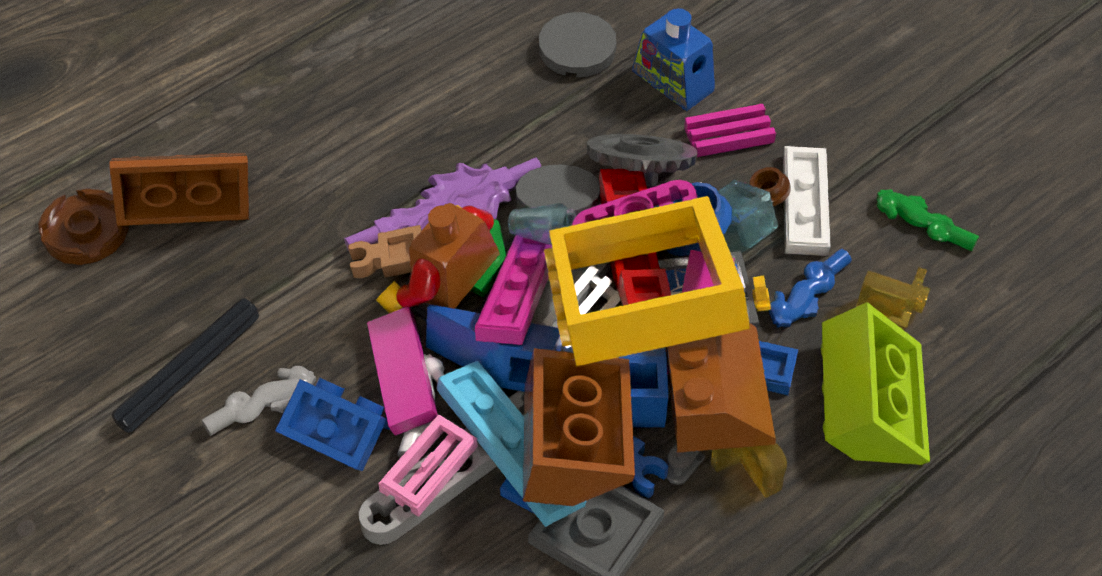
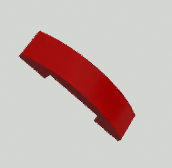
(637, 276)

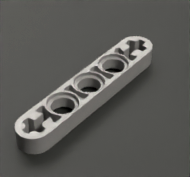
(404, 521)

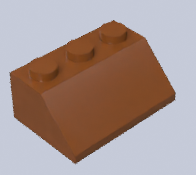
(180, 188)
(719, 393)
(576, 428)

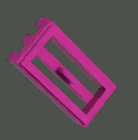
(727, 125)

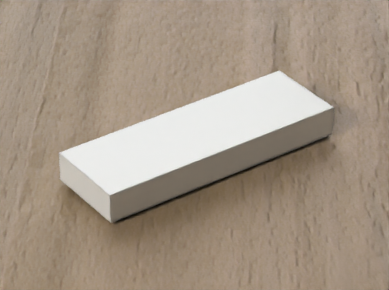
(807, 204)

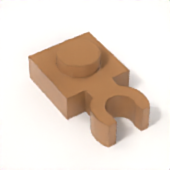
(389, 254)

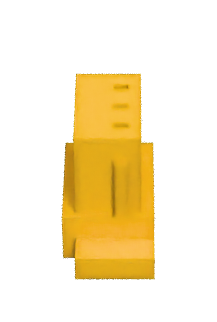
(761, 294)

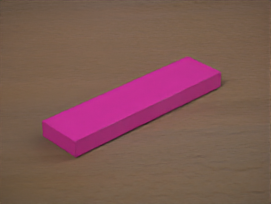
(514, 294)

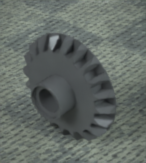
(642, 154)

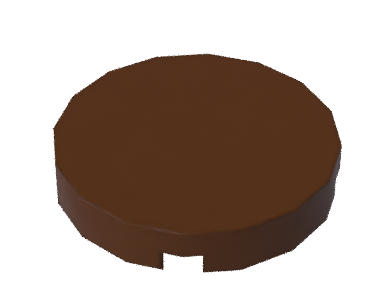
(81, 227)

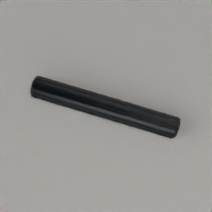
(185, 365)

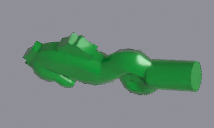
(914, 211)

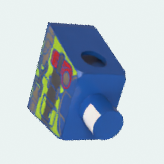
(676, 59)

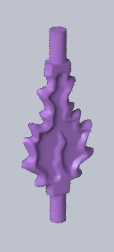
(467, 186)

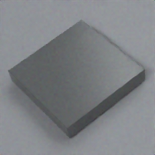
(602, 535)

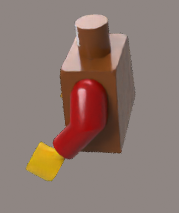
(445, 258)

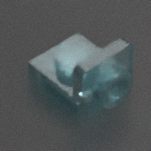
(751, 211)

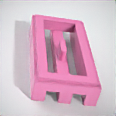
(405, 495)

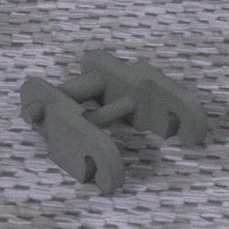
(682, 465)

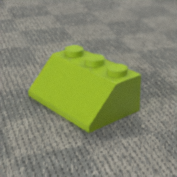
(873, 389)

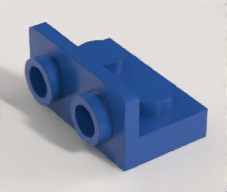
(332, 424)

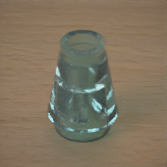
(537, 221)

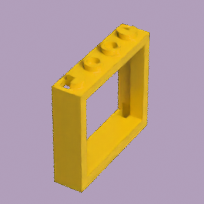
(655, 321)

